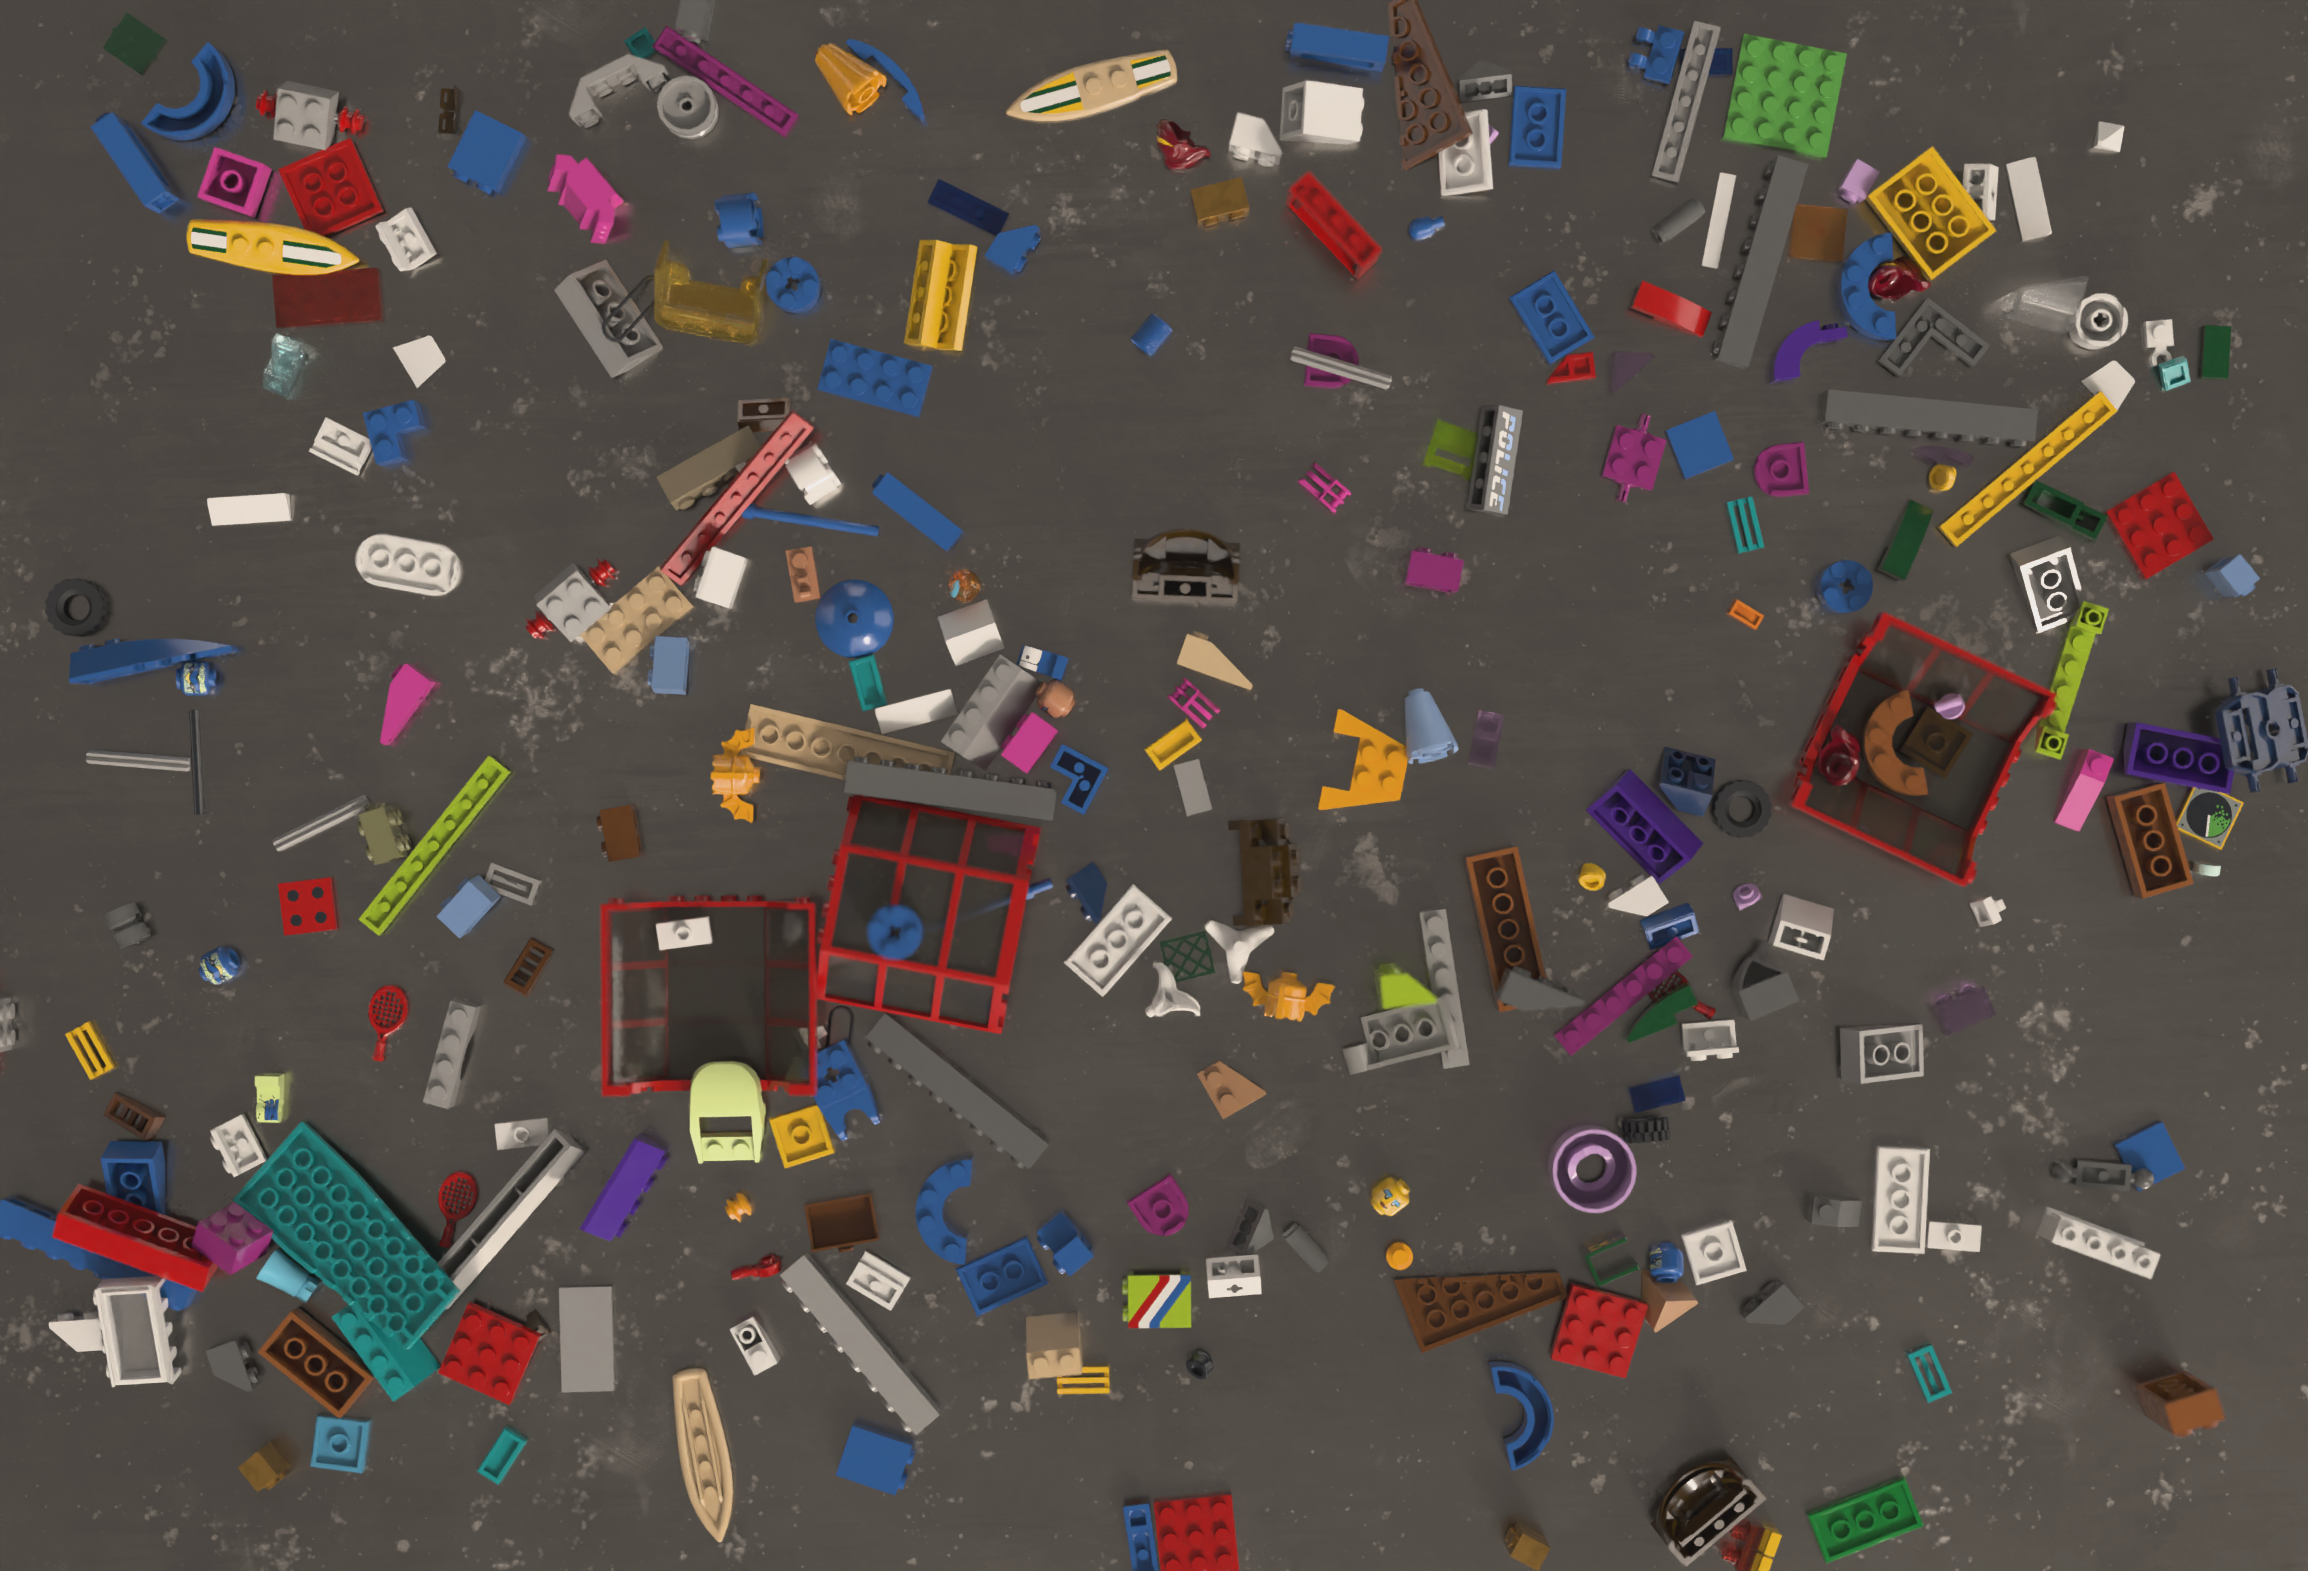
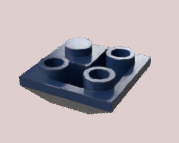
(1687, 780)
(1090, 888)

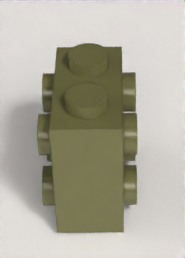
(383, 833)

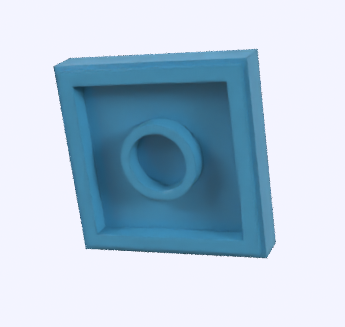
(340, 1443)

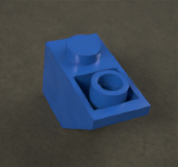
(1011, 247)

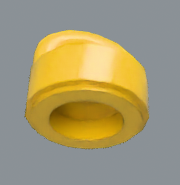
(1942, 477)
(1592, 877)

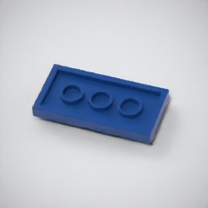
(874, 377)

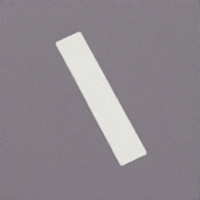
(1718, 220)

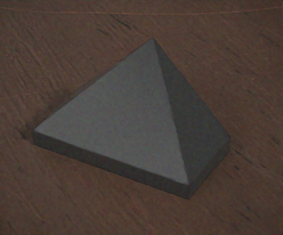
(1485, 82)
(1251, 1230)

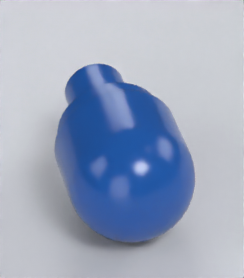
(1424, 226)

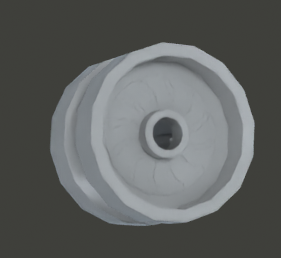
(681, 93)

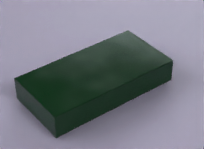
(2215, 352)

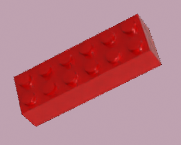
(133, 1237)

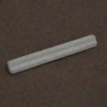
(1341, 368)
(138, 760)
(321, 823)

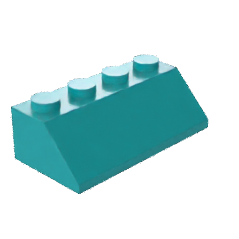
(390, 1364)

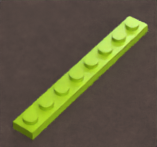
(434, 845)

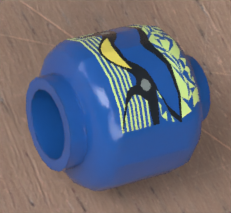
(195, 678)
(219, 965)
(1666, 1263)

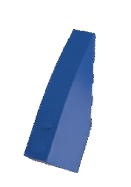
(137, 656)

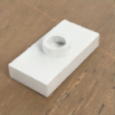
(684, 933)
(521, 1133)
(1953, 1236)

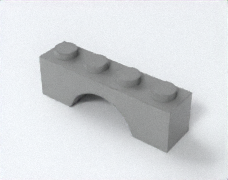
(448, 1061)

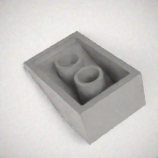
(2048, 582)
(1881, 1052)

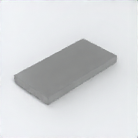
(587, 1338)

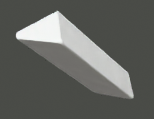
(2028, 199)
(249, 509)
(916, 711)

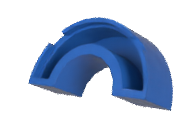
(208, 107)
(1853, 291)
(930, 1214)
(1538, 1419)

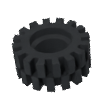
(1645, 1129)

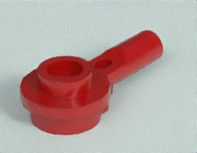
(767, 1267)

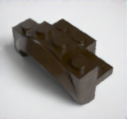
(1186, 567)
(1267, 871)

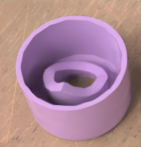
(1611, 1187)

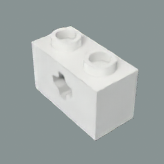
(1981, 185)
(1233, 1276)

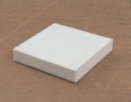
(1713, 1252)

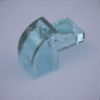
(284, 365)

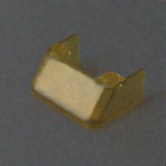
(708, 307)

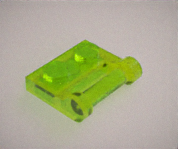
(1455, 441)

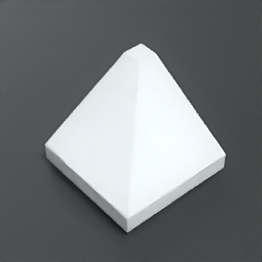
(2108, 136)

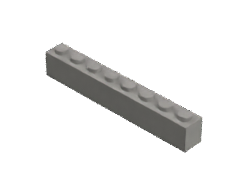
(510, 1209)
(860, 1343)

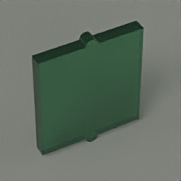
(134, 43)

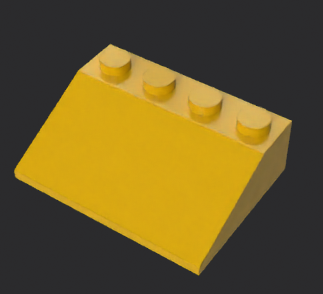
(1930, 214)

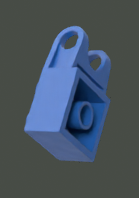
(846, 1092)

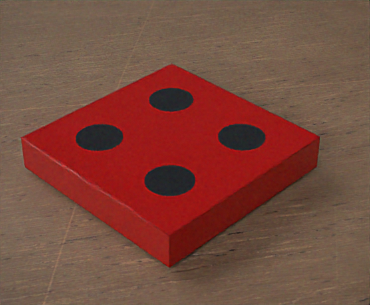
(307, 906)

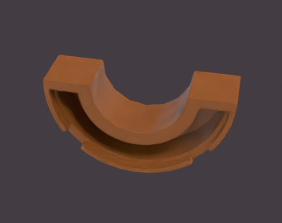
(1879, 752)

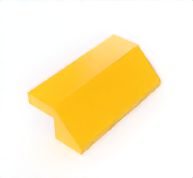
(940, 295)

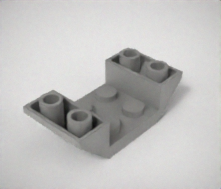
(600, 82)

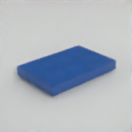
(1537, 127)
(1551, 317)
(1002, 1275)

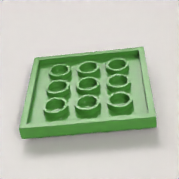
(1784, 96)

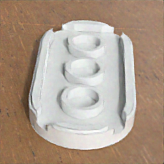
(408, 564)

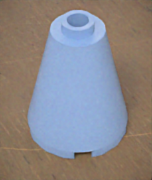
(1426, 729)

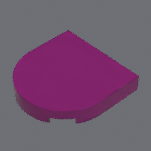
(1334, 347)
(1782, 470)
(1161, 1207)

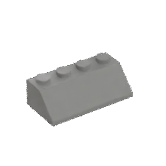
(590, 299)
(992, 712)

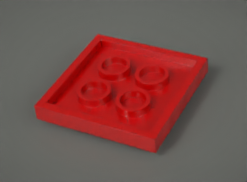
(331, 189)
(2159, 525)
(1598, 1330)
(489, 1353)
(1196, 1533)

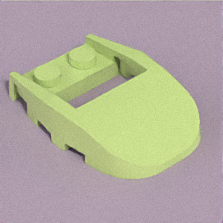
(726, 1091)

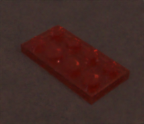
(327, 298)

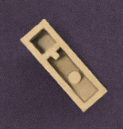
(1208, 659)

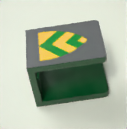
(1612, 1274)

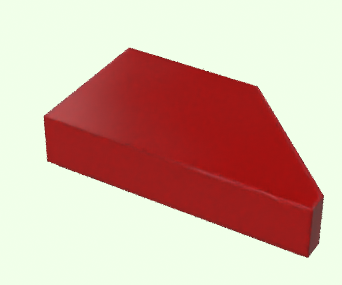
(1574, 368)

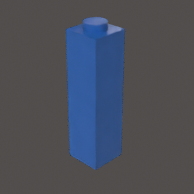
(916, 511)

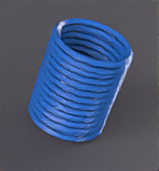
(1151, 334)

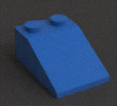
(136, 1173)

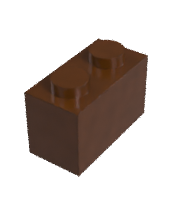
(619, 833)

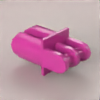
(1338, 499)
(1181, 691)

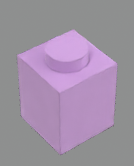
(1858, 181)

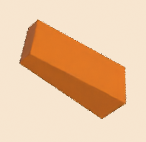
(1745, 614)

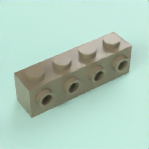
(708, 469)

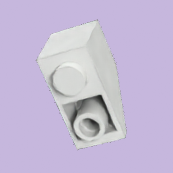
(1640, 898)
(79, 1332)
(755, 1345)

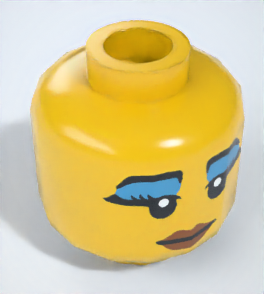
(1390, 1196)

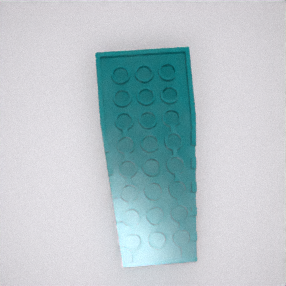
(347, 1236)

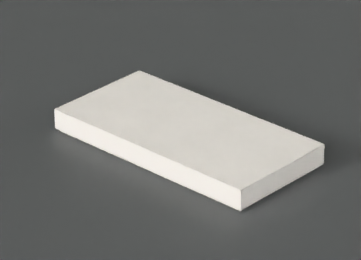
(1117, 940)
(1900, 1199)

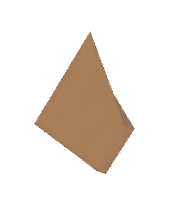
(1664, 1301)

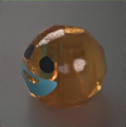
(964, 585)

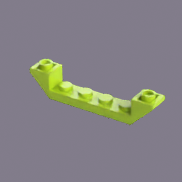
(2067, 677)

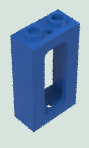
(1337, 47)
(134, 162)

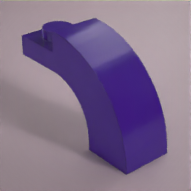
(1787, 357)

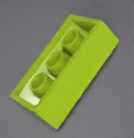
(1398, 988)

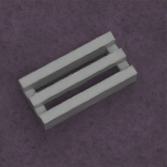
(533, 891)

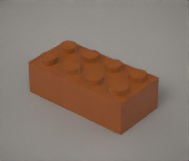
(2149, 840)
(317, 1362)
(2181, 1403)

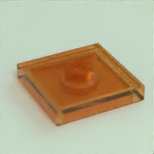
(1818, 233)

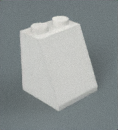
(1321, 113)

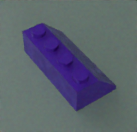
(2176, 757)
(1645, 826)
(624, 1188)

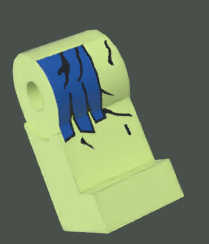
(269, 1097)

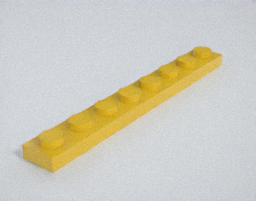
(2027, 469)

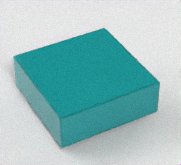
(641, 44)
(2174, 373)

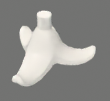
(1238, 944)
(1169, 997)

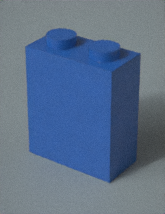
(486, 153)
(876, 1458)

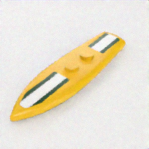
(267, 247)

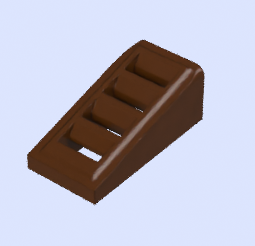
(536, 972)
(148, 1124)

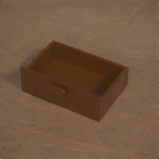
(842, 1222)

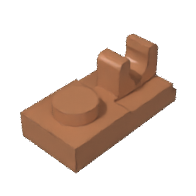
(803, 574)

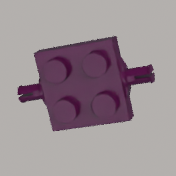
(1633, 457)

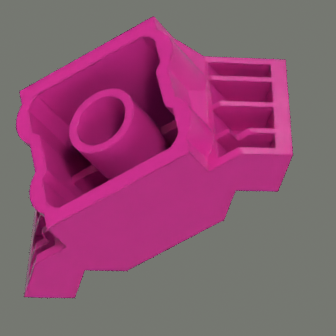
(585, 195)

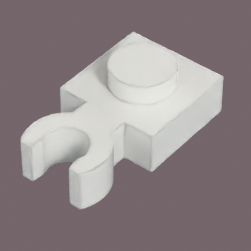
(2158, 336)

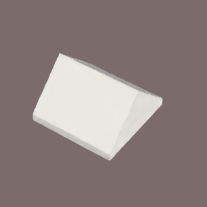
(971, 632)

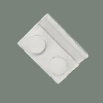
(341, 446)
(878, 1280)

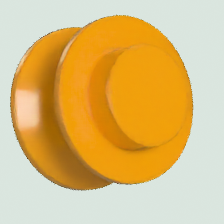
(738, 1207)
(1399, 1256)

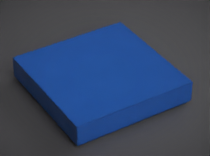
(1699, 445)
(2150, 1150)

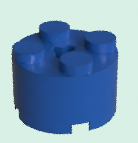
(739, 220)
(808, 288)
(1857, 579)
(890, 946)

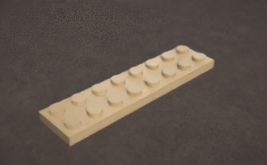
(826, 746)

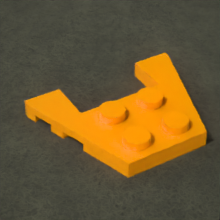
(1377, 767)

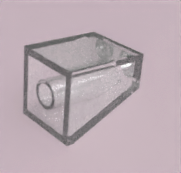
(2046, 305)

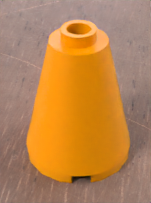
(849, 77)

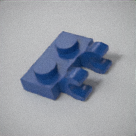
(1663, 55)

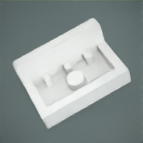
(406, 240)
(1709, 1039)
(237, 1145)

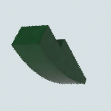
(2066, 511)
(1906, 540)
(1662, 1012)

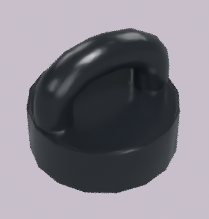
(1200, 1364)

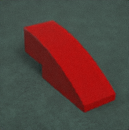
(1671, 309)

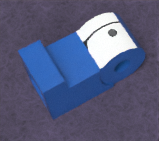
(1042, 662)

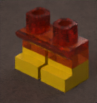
(1755, 1548)

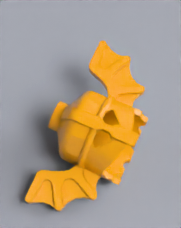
(735, 774)
(1286, 995)

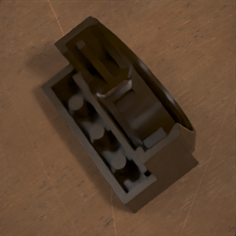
(1692, 1489)

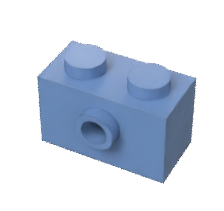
(2233, 576)
(670, 665)
(468, 905)

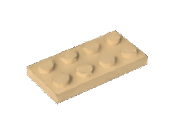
(636, 620)

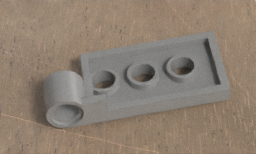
(1373, 1056)

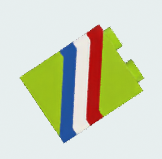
(1158, 1300)

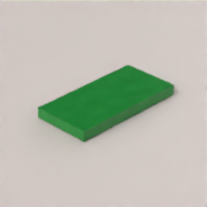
(1864, 1519)

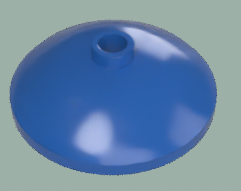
(873, 623)

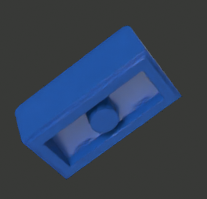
(1666, 925)

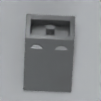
(1530, 994)

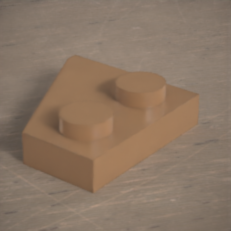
(1228, 1088)

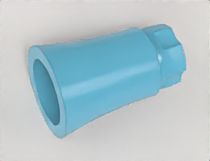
(288, 1276)

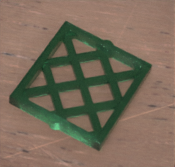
(1207, 952)

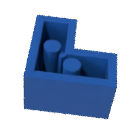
(386, 427)
(1085, 774)
(1066, 1242)

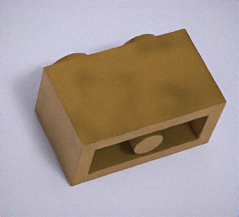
(1220, 201)
(264, 1468)
(1526, 1546)

